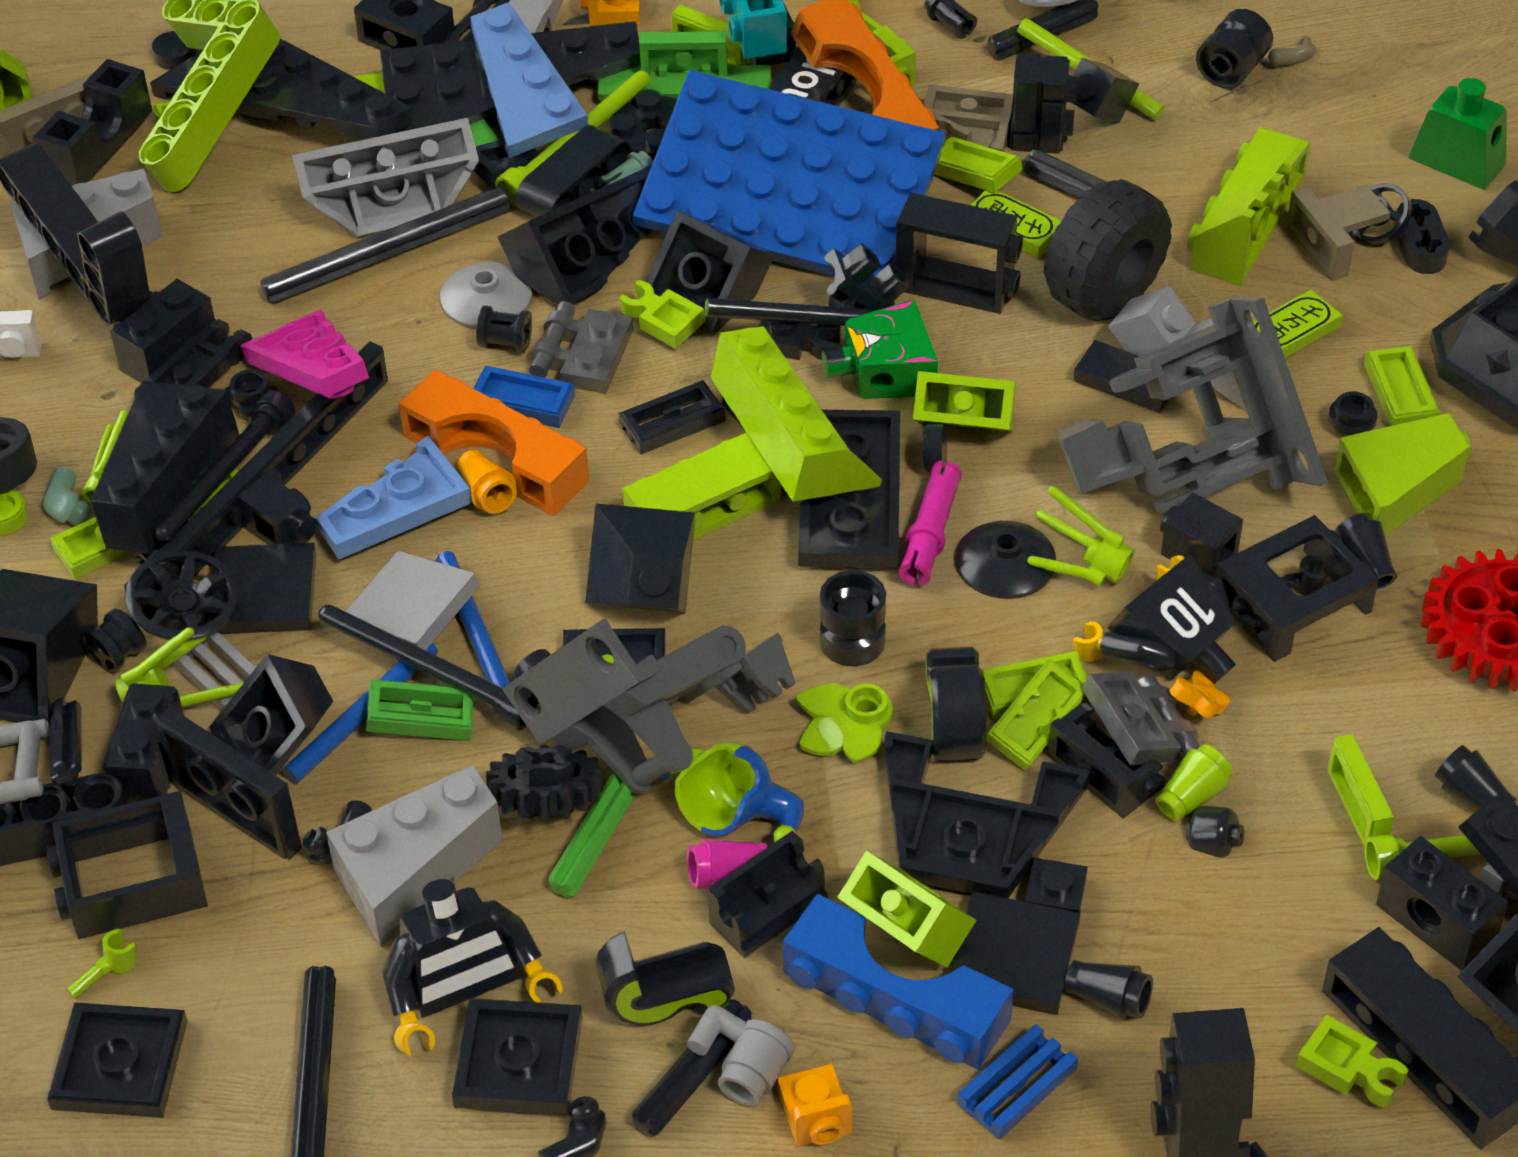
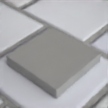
(414, 598)

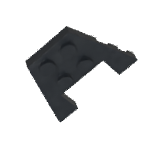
(967, 837)

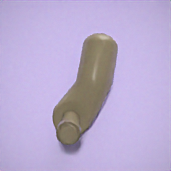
(1292, 56)

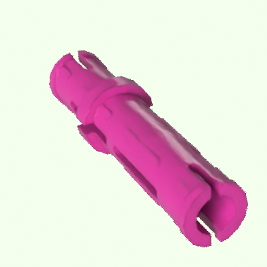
(926, 536)

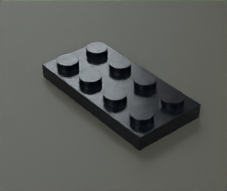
(862, 524)

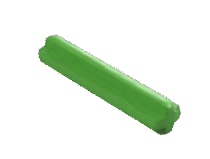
(591, 838)

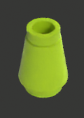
(1195, 781)

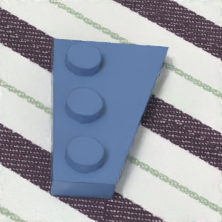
(402, 499)

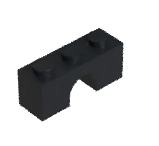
(113, 109)

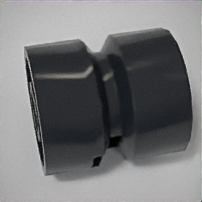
(1234, 48)
(852, 618)

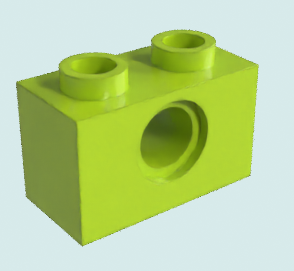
(965, 401)
(906, 909)

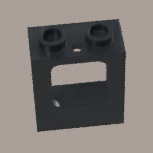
(1270, 607)

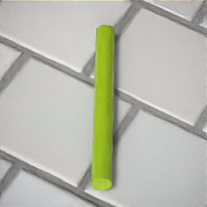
(1059, 48)

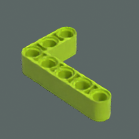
(236, 46)

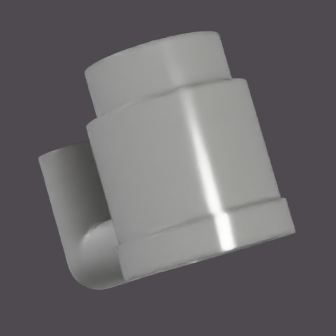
(754, 1059)

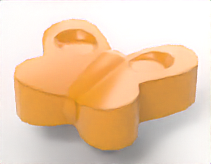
(1200, 695)

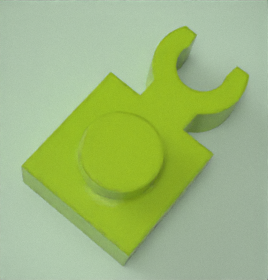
(664, 317)
(1346, 1058)

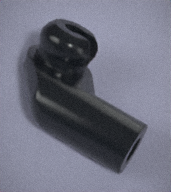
(316, 841)

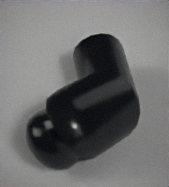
(583, 1133)

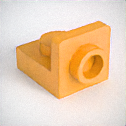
(612, 11)
(815, 1106)

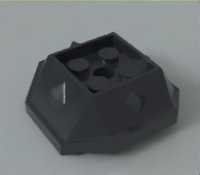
(1479, 350)

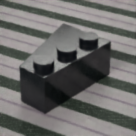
(1204, 1084)

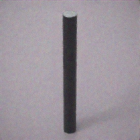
(781, 312)

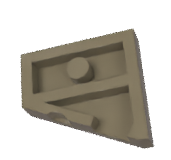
(971, 114)

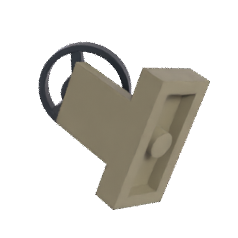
(1325, 222)

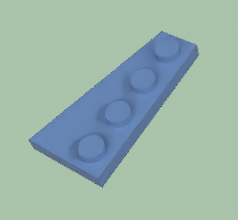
(526, 88)

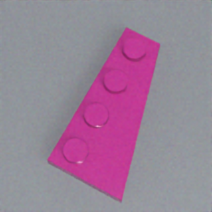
(309, 356)

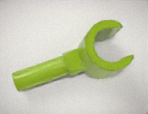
(113, 960)

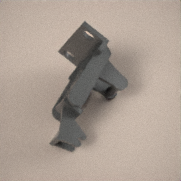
(1236, 445)
(607, 702)

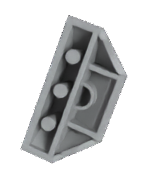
(388, 177)

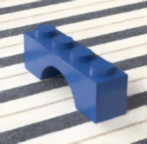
(953, 1013)

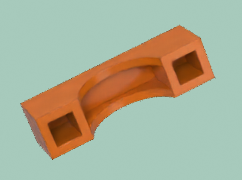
(837, 37)
(455, 416)

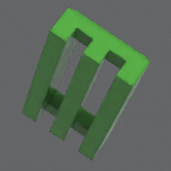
(419, 716)

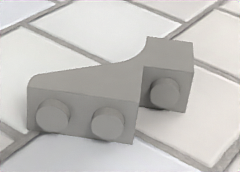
(1158, 320)

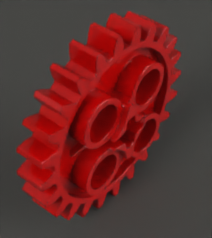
(1475, 617)

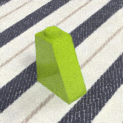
(1402, 467)

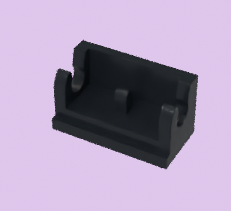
(1080, 744)
(765, 895)

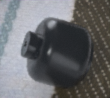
(1214, 830)

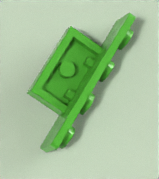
(672, 54)

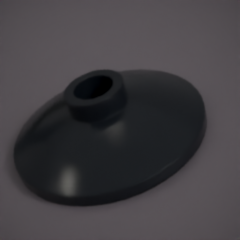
(996, 556)

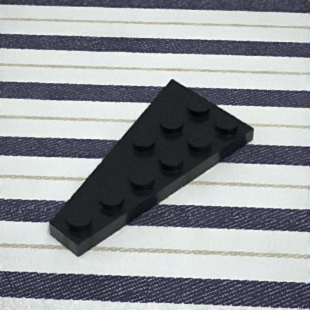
(450, 84)
(311, 92)

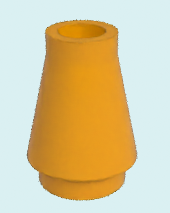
(490, 485)

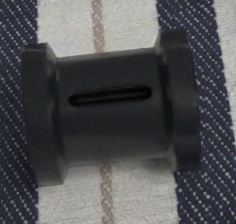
(504, 328)

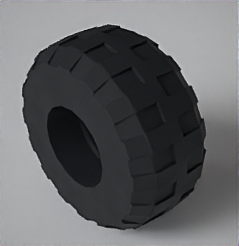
(1107, 249)

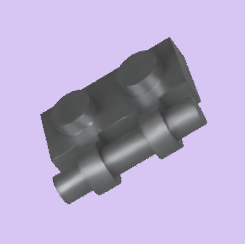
(595, 350)
(1140, 716)

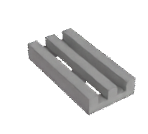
(221, 671)

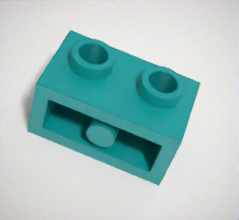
(757, 26)

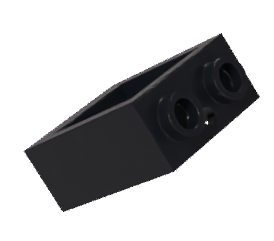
(952, 280)
(119, 830)

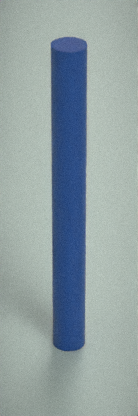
(478, 633)
(342, 726)

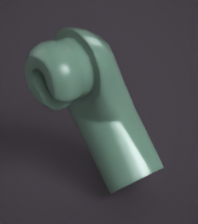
(61, 501)

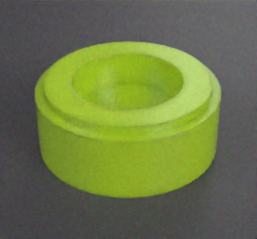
(12, 512)

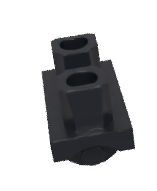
(858, 286)

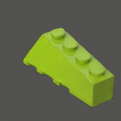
(1248, 206)
(785, 418)

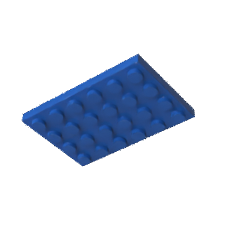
(786, 171)

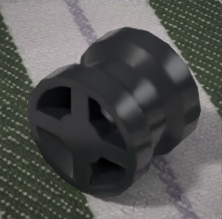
(113, 640)

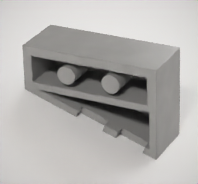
(104, 198)
(413, 841)

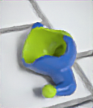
(730, 788)

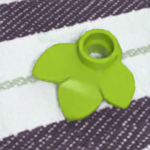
(841, 721)

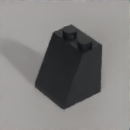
(41, 641)

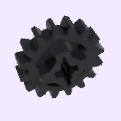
(545, 781)

